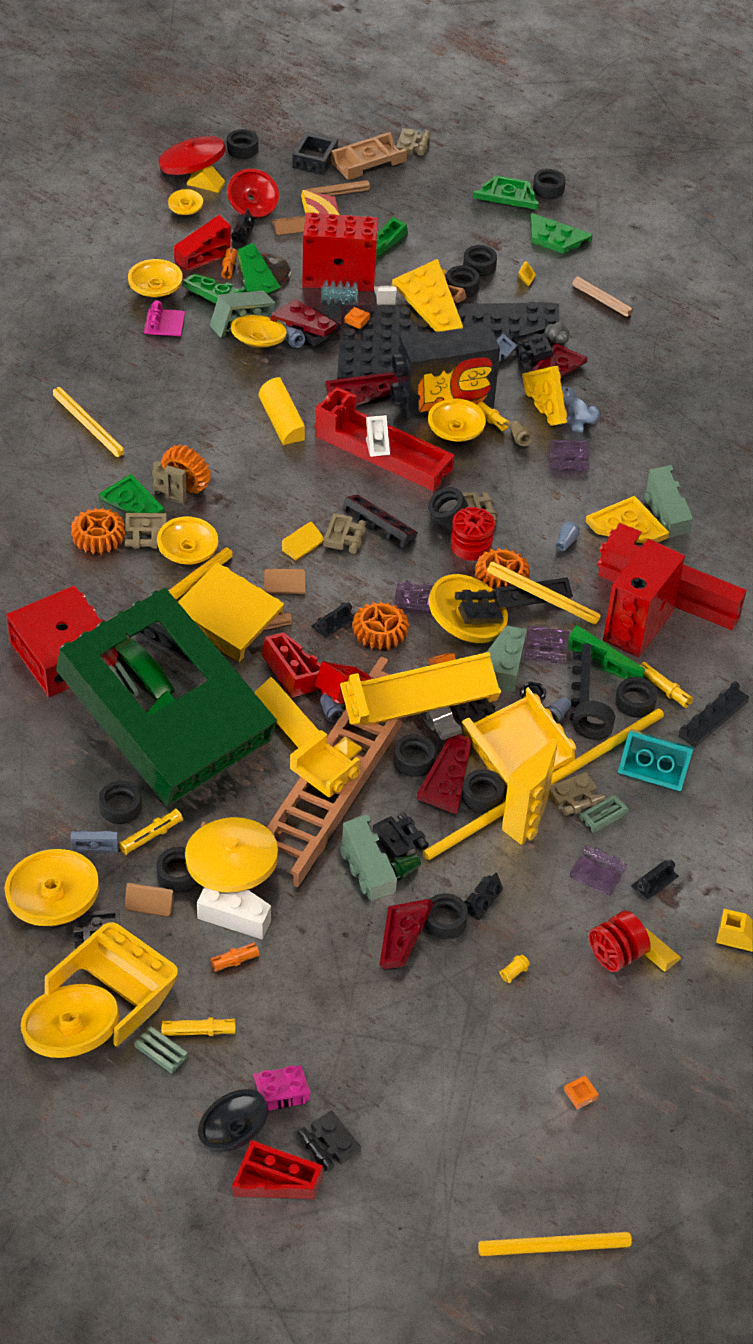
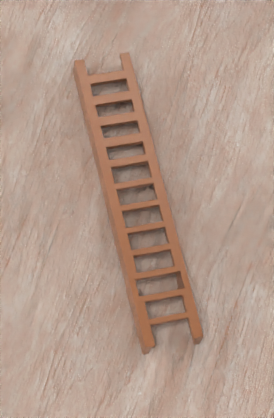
(346, 795)

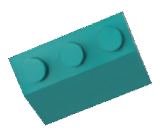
(655, 760)

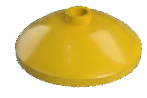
(155, 278)
(258, 331)
(456, 420)
(187, 540)

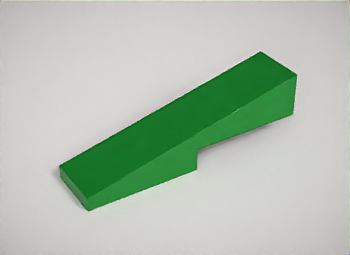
(390, 234)
(612, 660)

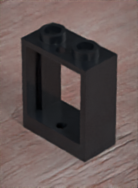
(315, 143)

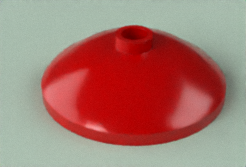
(253, 184)

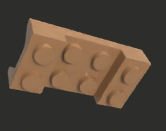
(362, 155)

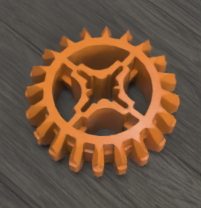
(187, 459)
(93, 528)
(505, 558)
(380, 625)

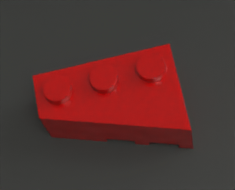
(204, 244)
(291, 664)
(276, 1174)

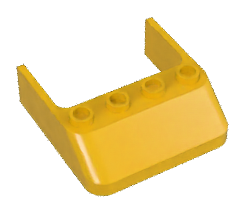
(125, 967)

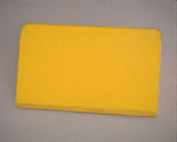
(302, 541)
(661, 954)

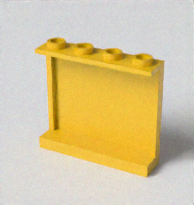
(230, 610)
(516, 734)

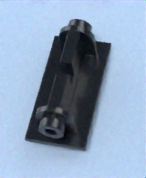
(243, 227)
(334, 620)
(656, 879)
(488, 890)

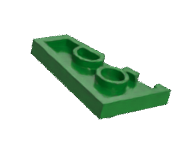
(255, 271)
(208, 288)
(131, 497)

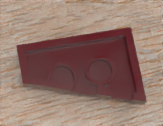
(301, 315)
(564, 358)
(402, 930)

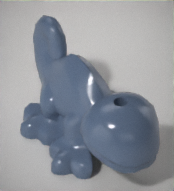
(578, 410)

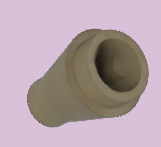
(521, 434)

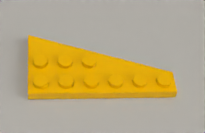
(429, 296)

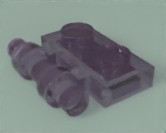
(569, 450)
(413, 596)
(546, 639)
(595, 875)

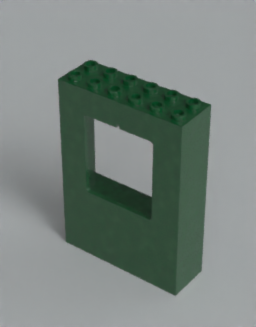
(190, 736)

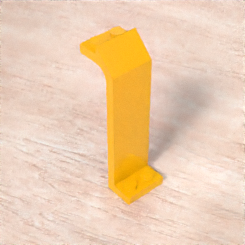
(420, 690)

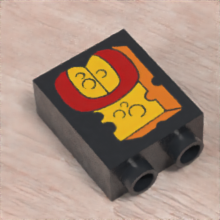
(444, 367)

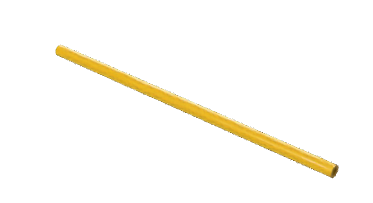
(558, 775)

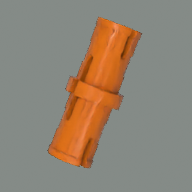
(229, 263)
(234, 957)

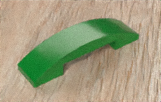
(145, 667)

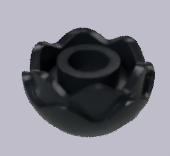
(535, 688)

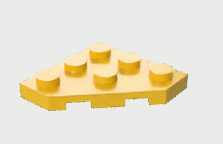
(546, 390)
(630, 513)

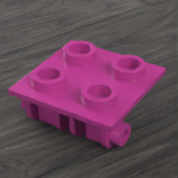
(163, 321)
(281, 1085)

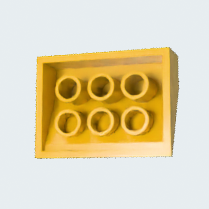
(529, 793)

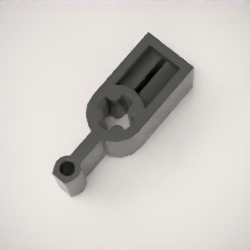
(442, 722)

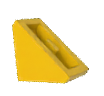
(207, 179)

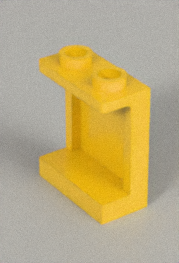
(323, 765)

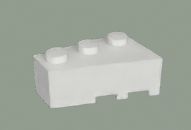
(235, 910)

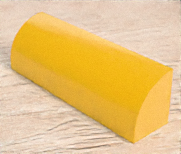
(282, 411)
(287, 713)

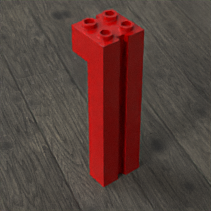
(409, 456)
(697, 592)

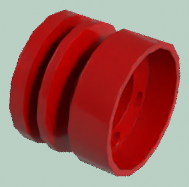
(472, 533)
(619, 941)

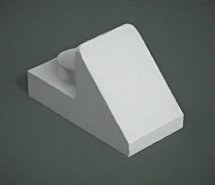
(385, 295)
(377, 436)

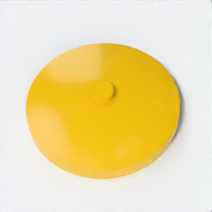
(445, 609)
(231, 854)
(52, 887)
(70, 1020)

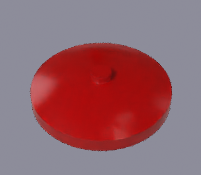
(192, 155)

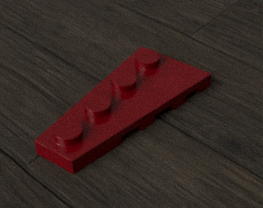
(364, 387)
(447, 775)

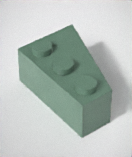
(237, 305)
(666, 502)
(507, 656)
(366, 859)

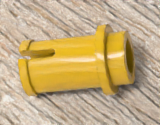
(511, 971)

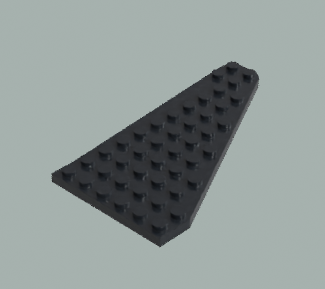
(371, 347)

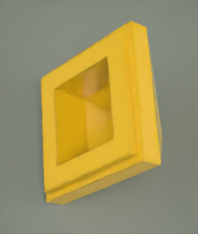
(526, 273)
(347, 747)

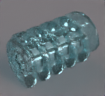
(339, 292)

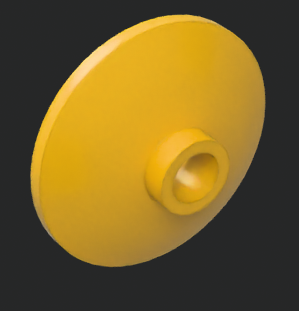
(185, 202)

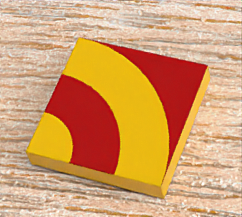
(319, 203)

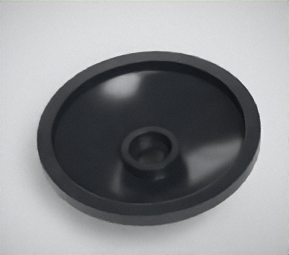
(233, 1120)

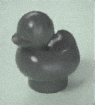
(557, 333)

